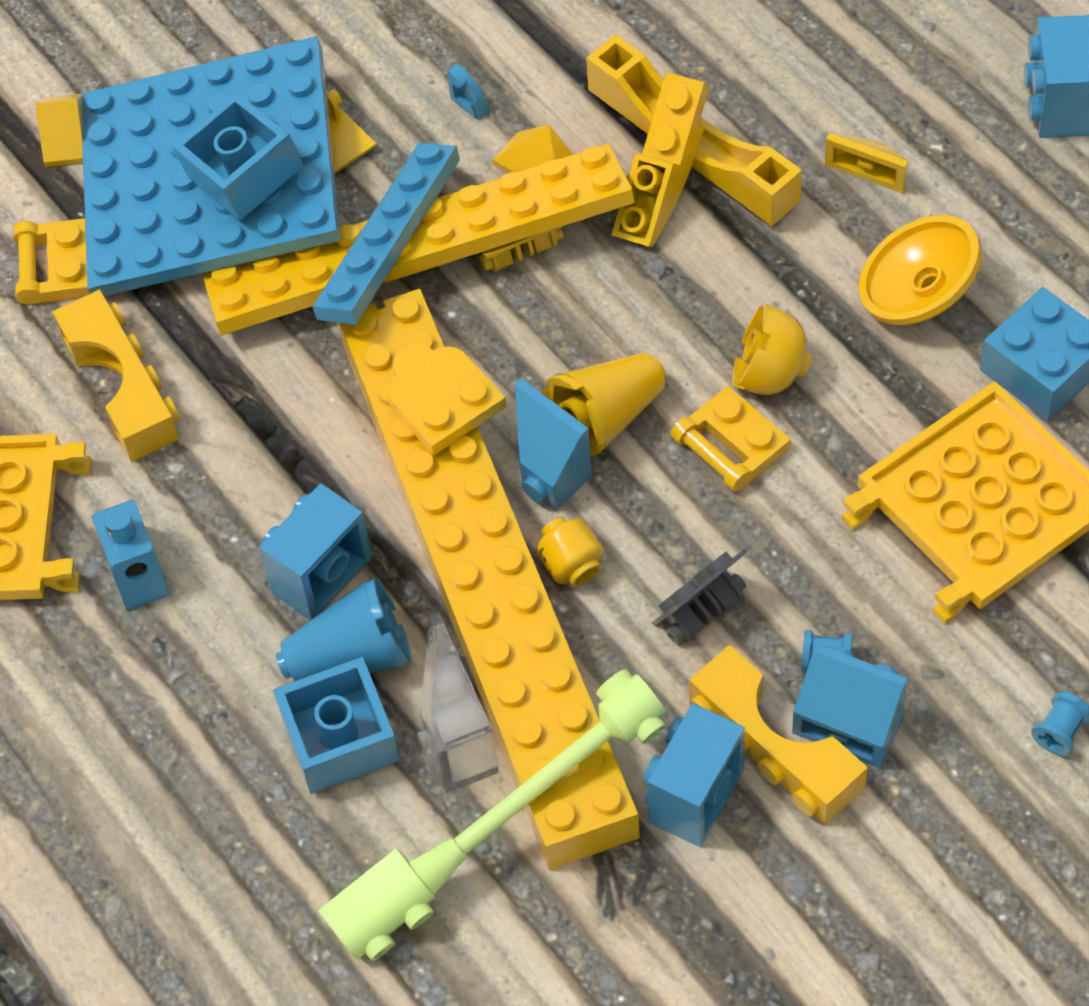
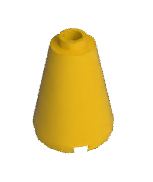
(608, 394)

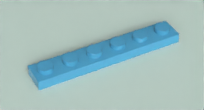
(386, 234)

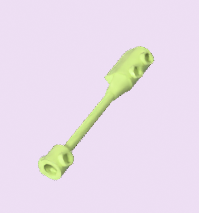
(400, 889)

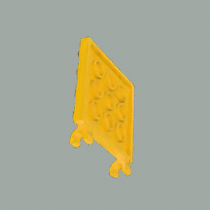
(979, 497)
(26, 513)

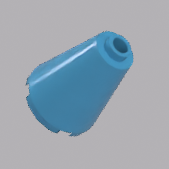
(346, 631)

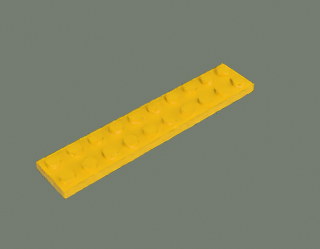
(452, 229)

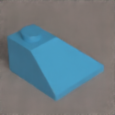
(551, 448)

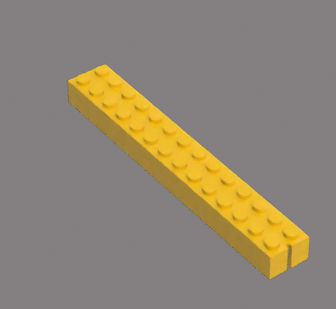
(494, 601)

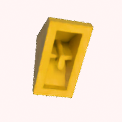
(61, 129)

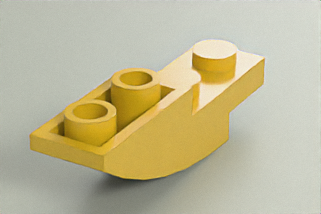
(666, 160)

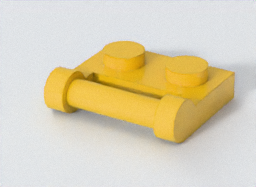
(65, 261)
(740, 430)

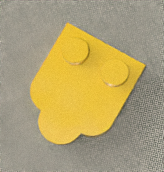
(441, 394)

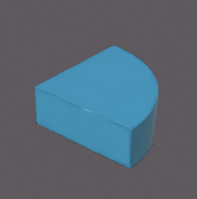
(466, 92)

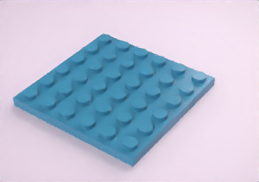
(154, 222)

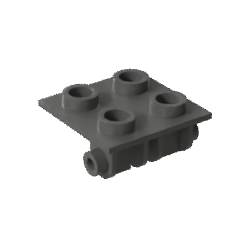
(689, 606)

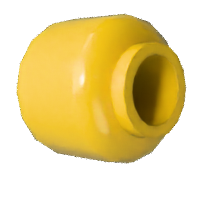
(570, 551)

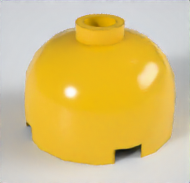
(771, 353)

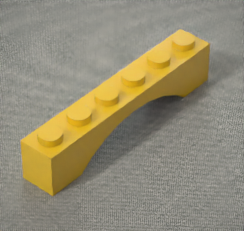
(747, 172)

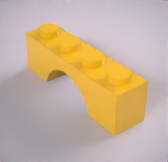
(97, 339)
(817, 774)

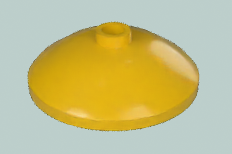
(920, 270)

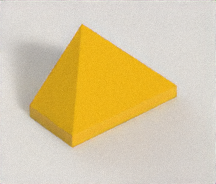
(531, 149)
(867, 160)

